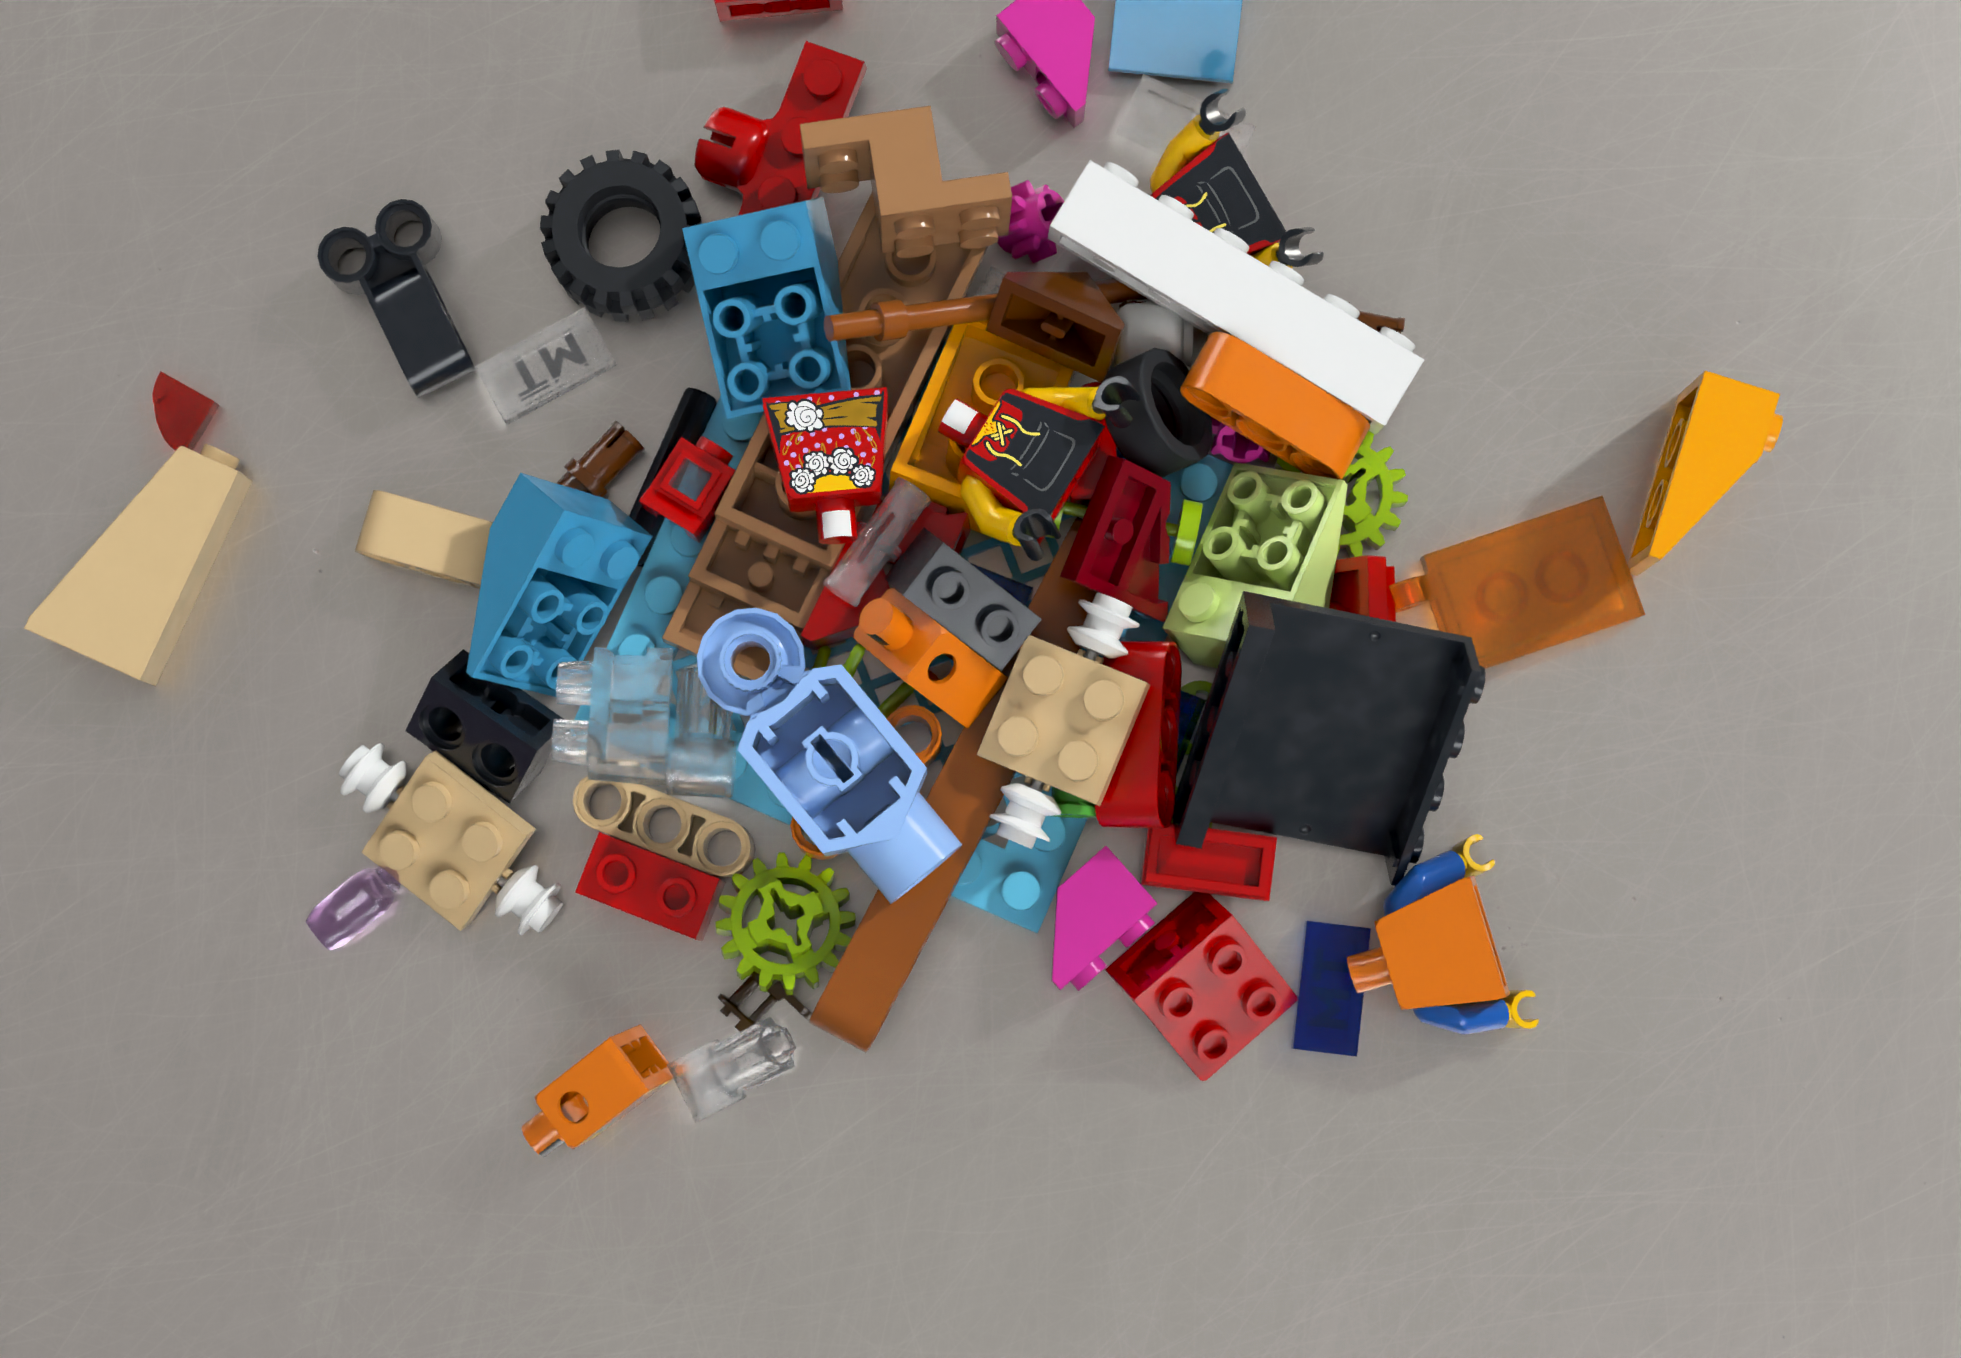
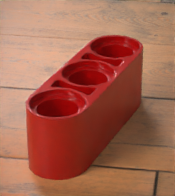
(1145, 776)

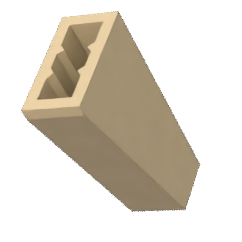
(148, 567)

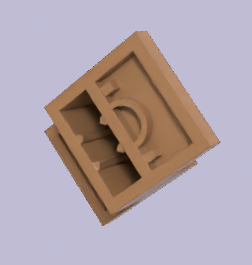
(907, 185)

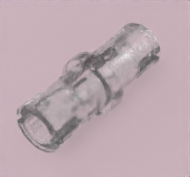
(877, 541)

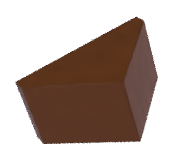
(1059, 319)

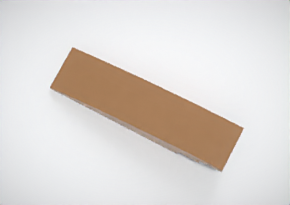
(757, 546)

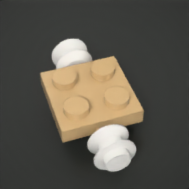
(1063, 719)
(449, 839)

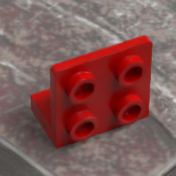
(1202, 983)

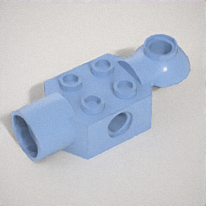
(827, 753)

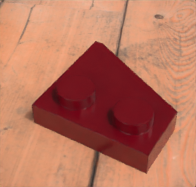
(1124, 538)

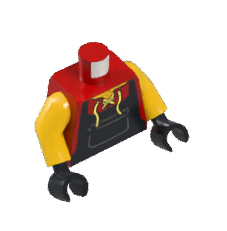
(1221, 189)
(1031, 455)

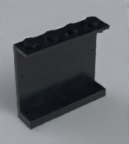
(1328, 729)

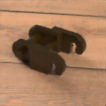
(776, 993)

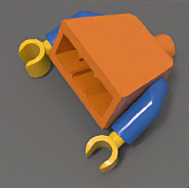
(1441, 949)

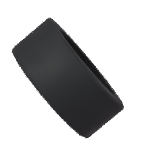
(1165, 427)

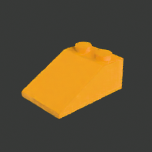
(976, 371)
(1710, 443)

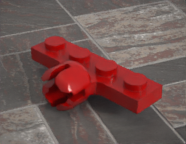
(766, 155)

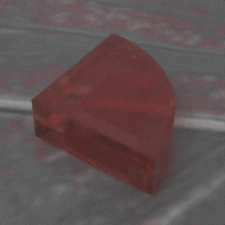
(181, 412)

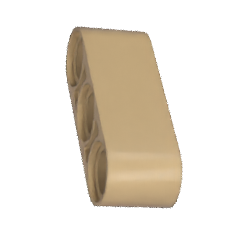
(424, 538)
(691, 843)

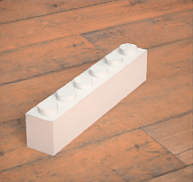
(1225, 290)

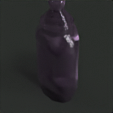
(353, 906)

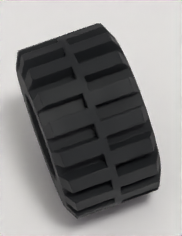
(590, 197)

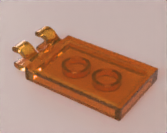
(1528, 584)

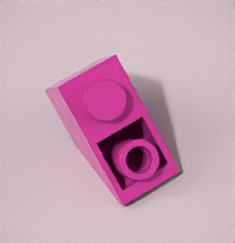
(1054, 47)
(1091, 913)

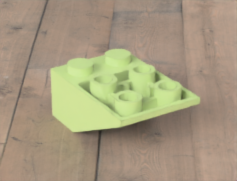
(1265, 537)

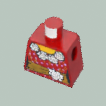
(830, 454)

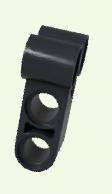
(403, 295)

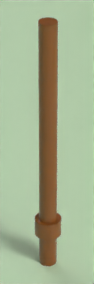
(893, 319)

